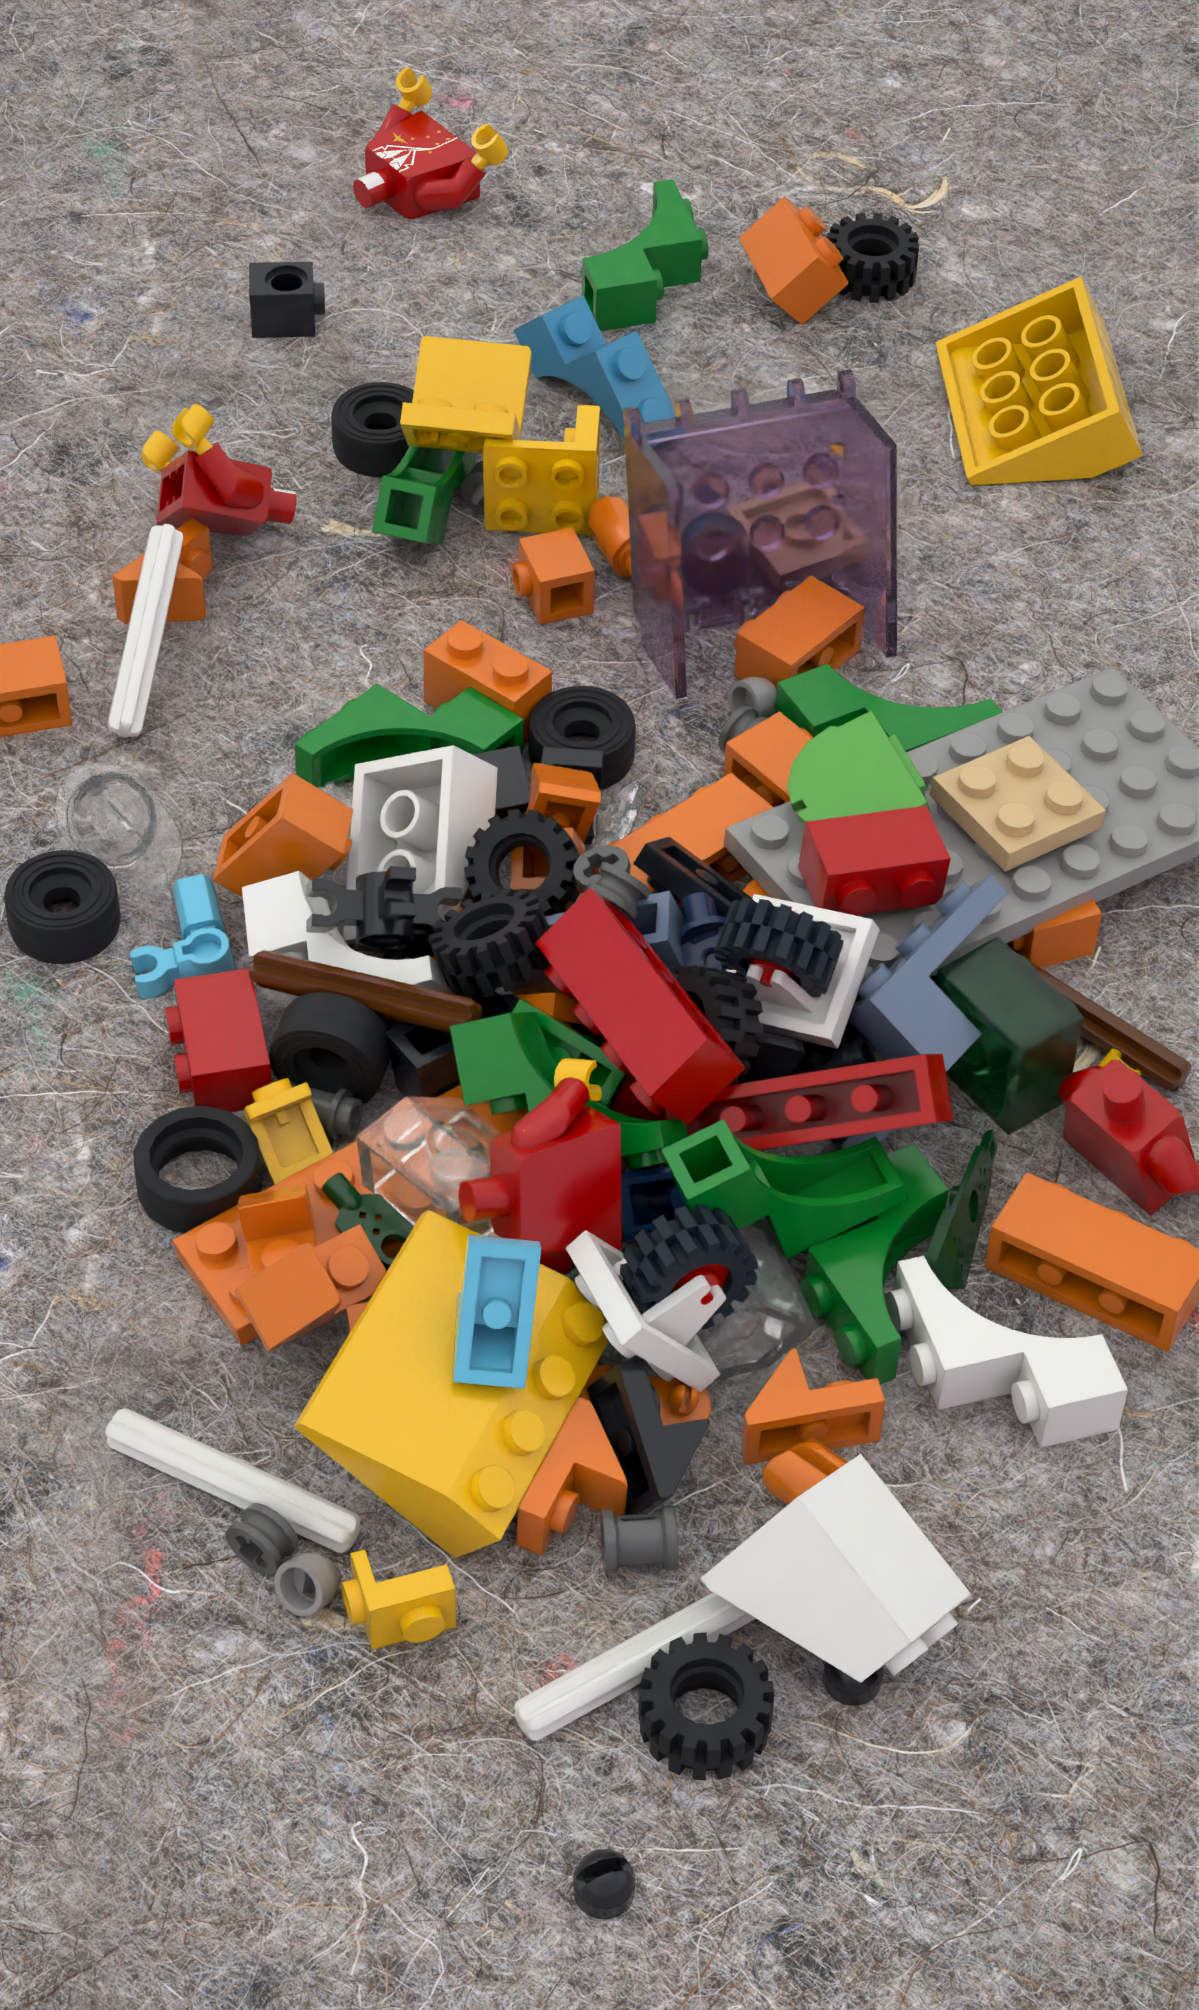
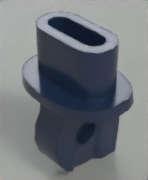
(701, 931)

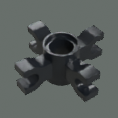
(380, 908)

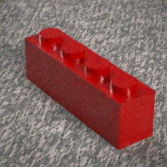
(638, 1008)
(832, 1103)

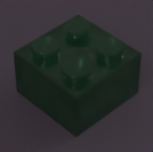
(1025, 1037)

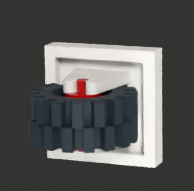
(800, 962)
(668, 1289)

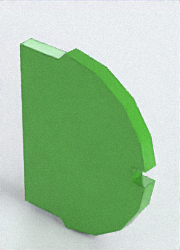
(853, 773)

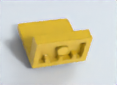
(466, 394)
(544, 482)

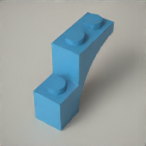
(613, 374)

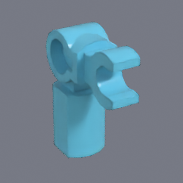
(204, 942)

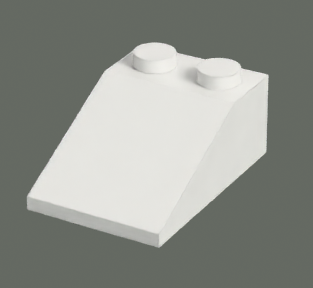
(421, 816)

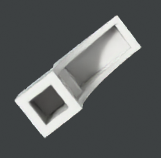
(277, 923)
(1056, 1384)

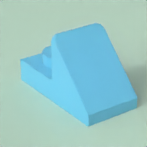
(496, 1311)

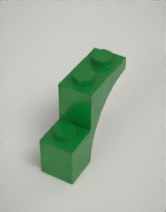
(629, 280)
(419, 493)
(827, 699)
(386, 726)
(513, 1069)
(797, 1195)
(850, 1270)

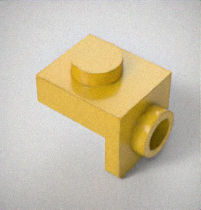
(286, 1128)
(399, 1608)

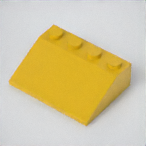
(1038, 392)
(440, 1448)

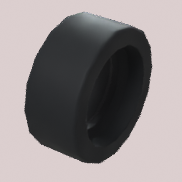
(189, 1131)

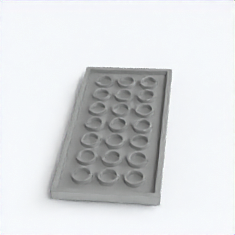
(1098, 734)

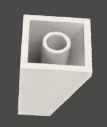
(845, 1576)

